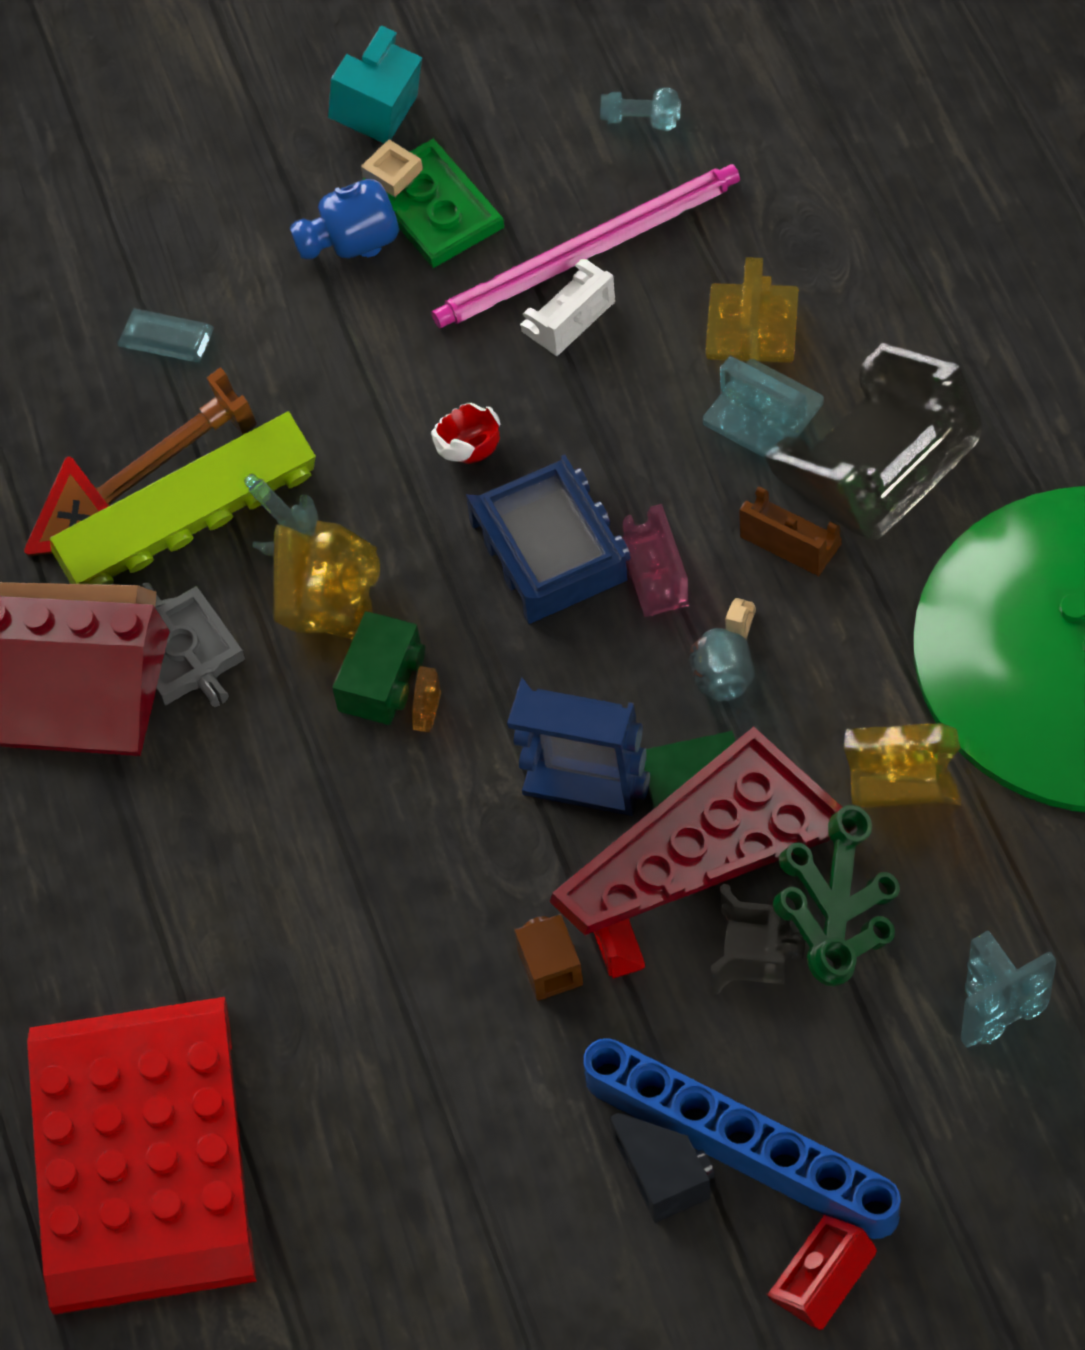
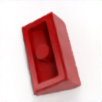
(619, 949)
(823, 1271)

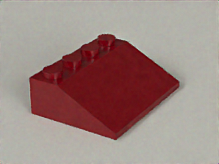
(78, 674)

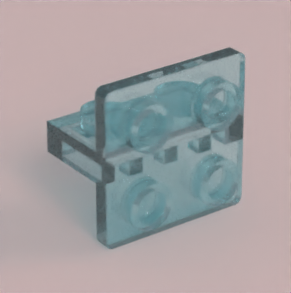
(760, 405)
(1001, 992)

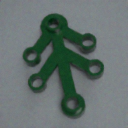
(835, 900)

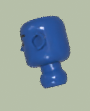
(351, 221)

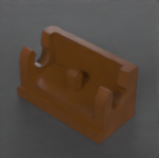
(788, 534)

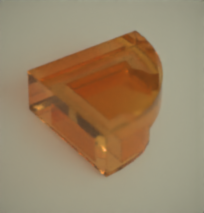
(426, 699)

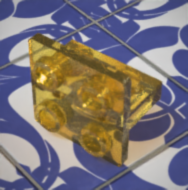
(752, 318)

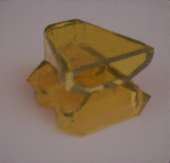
(322, 579)
(902, 766)

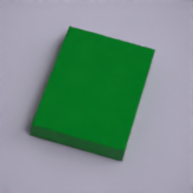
(443, 208)

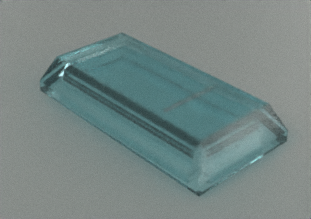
(166, 335)

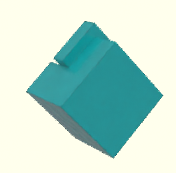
(375, 91)

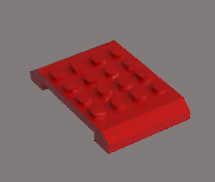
(138, 1156)

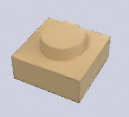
(392, 167)

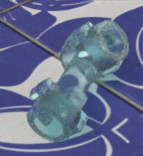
(663, 109)

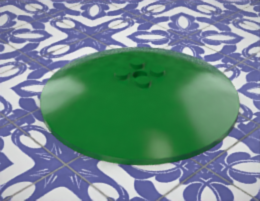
(1007, 646)

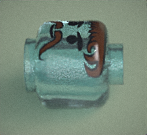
(721, 664)

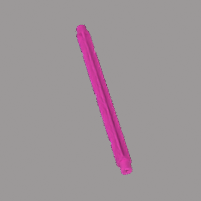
(585, 246)

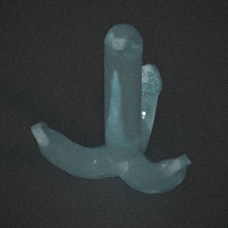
(300, 518)

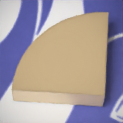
(740, 616)

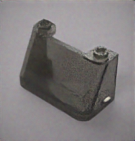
(889, 447)

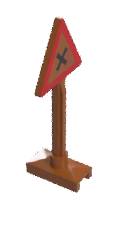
(76, 498)

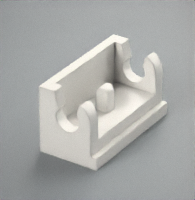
(571, 309)

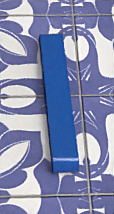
(750, 1158)

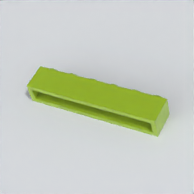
(183, 504)

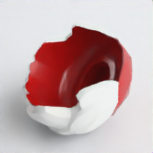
(467, 434)

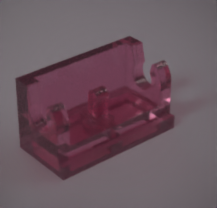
(655, 563)

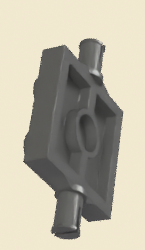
(196, 648)

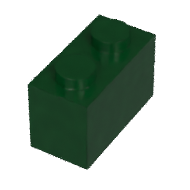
(378, 668)

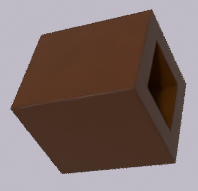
(548, 956)

